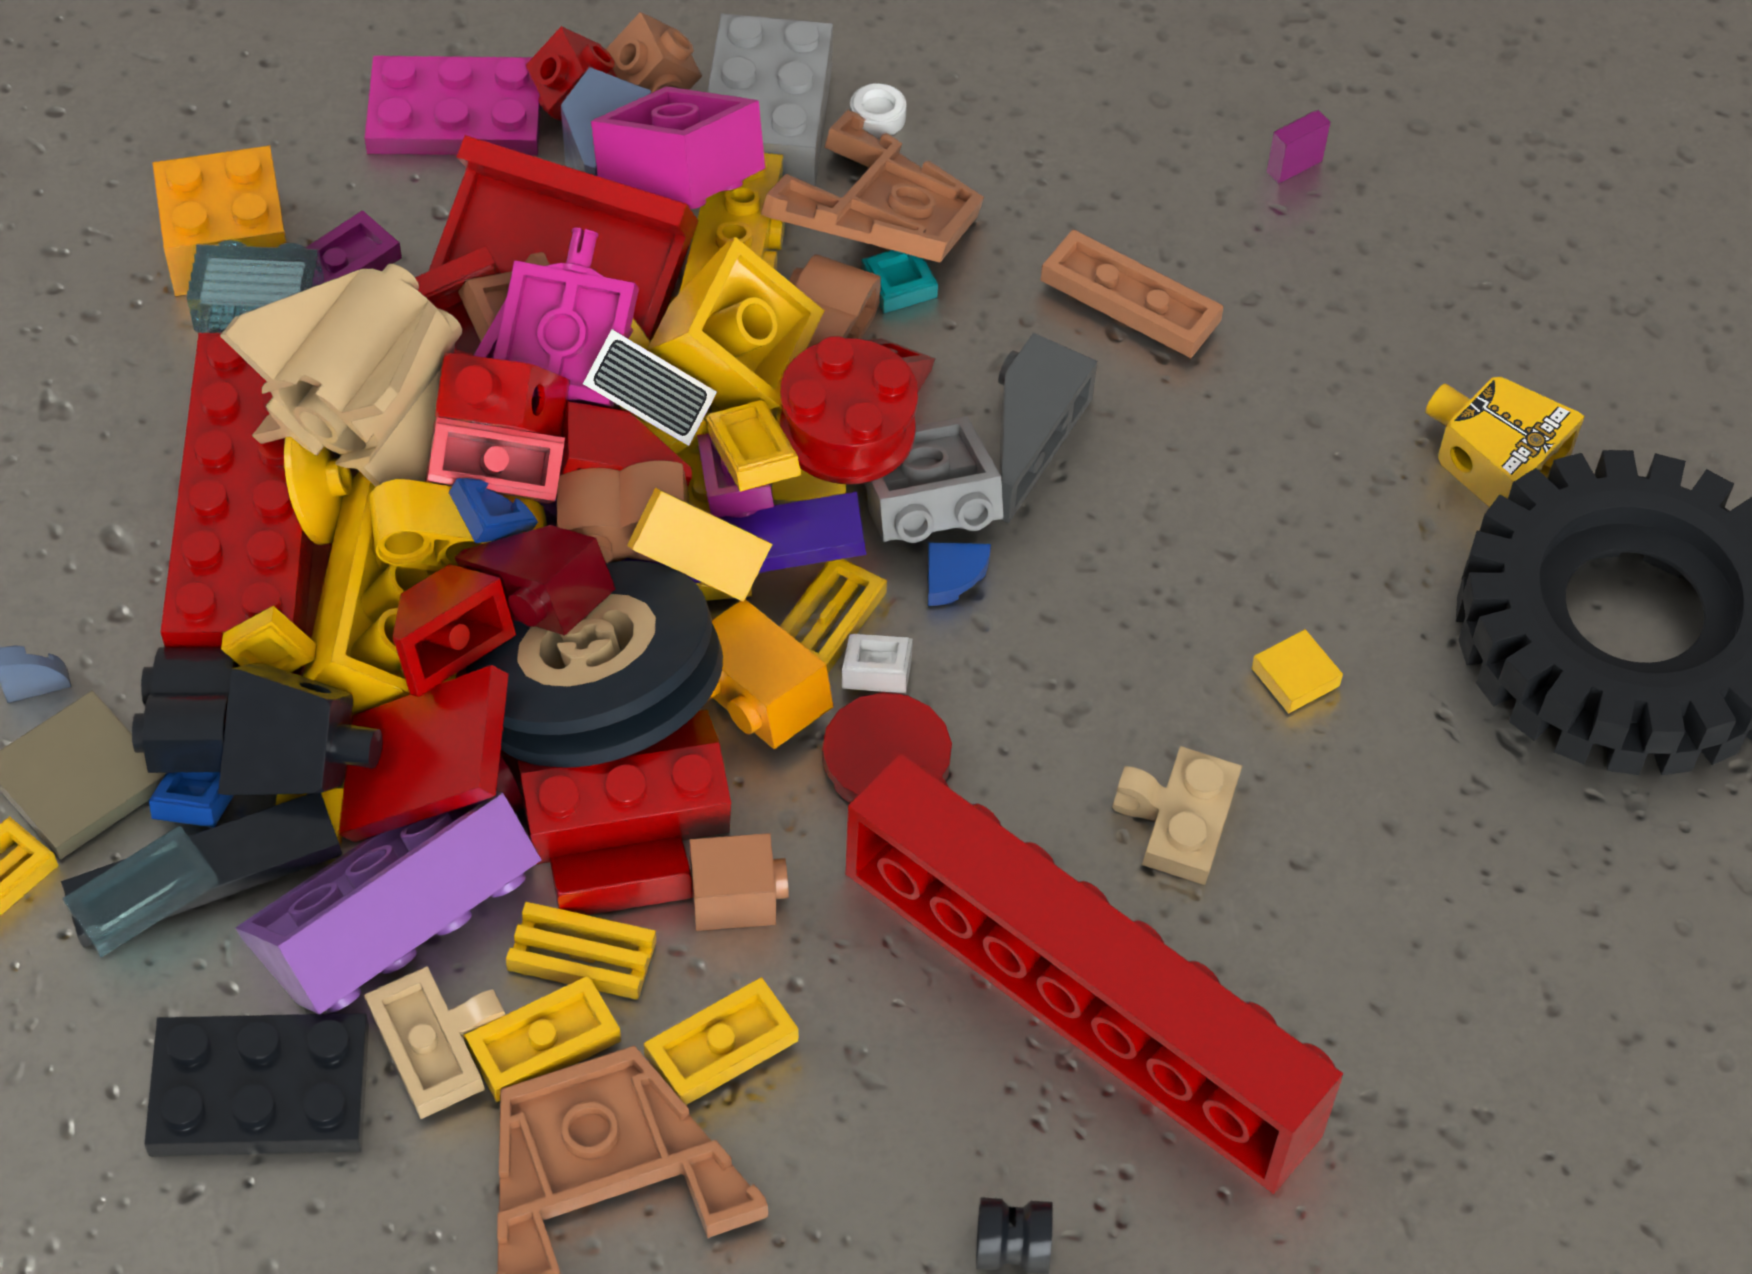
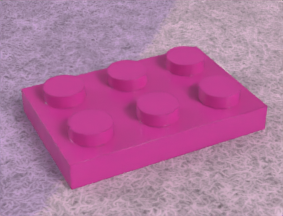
(435, 100)

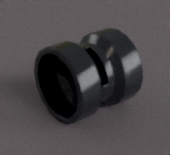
(1014, 1235)

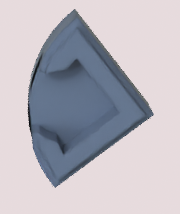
(30, 674)

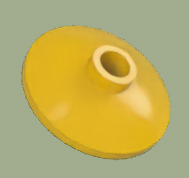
(315, 489)

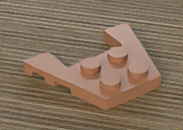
(889, 206)
(597, 1136)

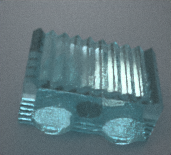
(241, 278)

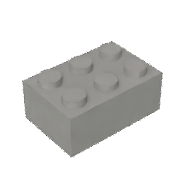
(789, 72)

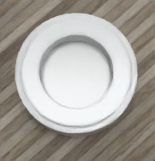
(881, 107)

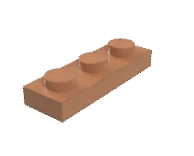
(1132, 293)

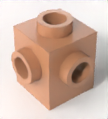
(654, 55)

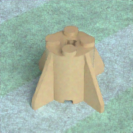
(352, 369)

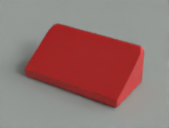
(622, 877)

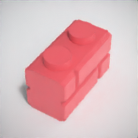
(506, 458)

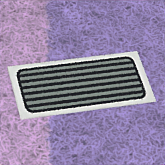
(649, 387)

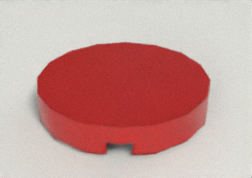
(874, 732)

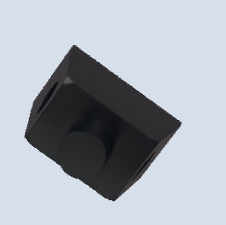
(290, 734)

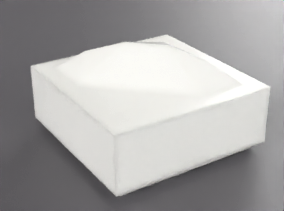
(877, 663)

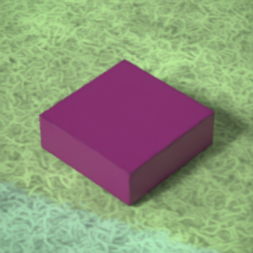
(1298, 146)

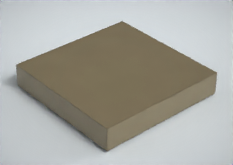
(75, 774)

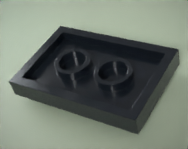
(257, 1084)

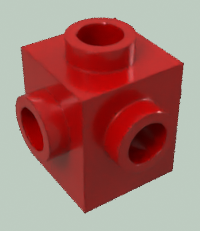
(562, 64)

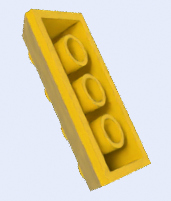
(360, 611)

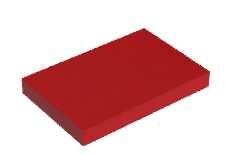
(433, 758)

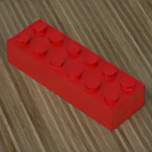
(234, 520)

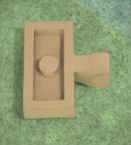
(1185, 814)
(430, 1039)

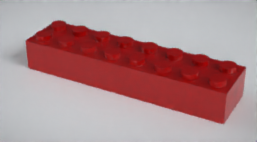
(1091, 972)

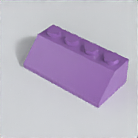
(386, 900)

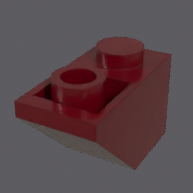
(546, 575)

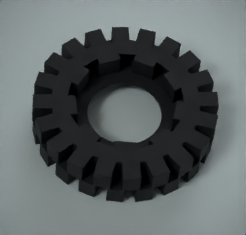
(1533, 651)

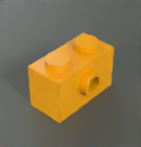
(768, 676)

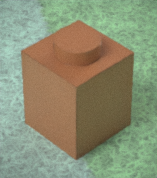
(736, 881)

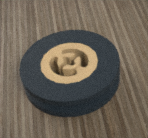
(614, 679)

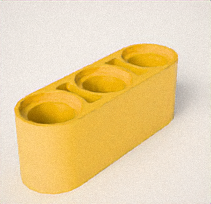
(421, 526)

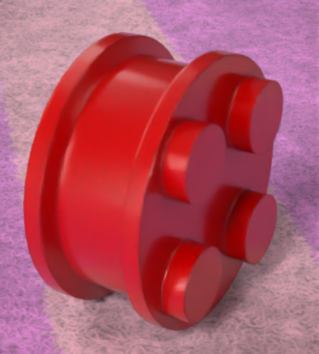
(849, 410)

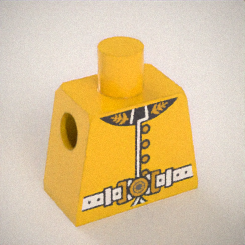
(1501, 435)

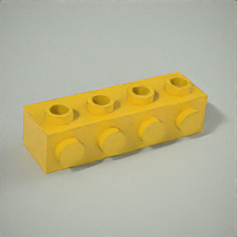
(739, 216)

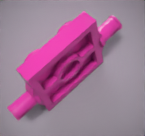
(563, 316)

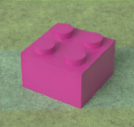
(680, 144)

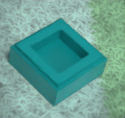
(904, 279)

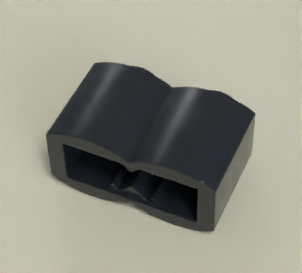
(183, 710)

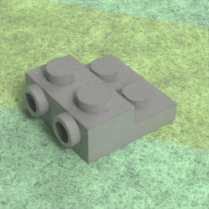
(939, 486)

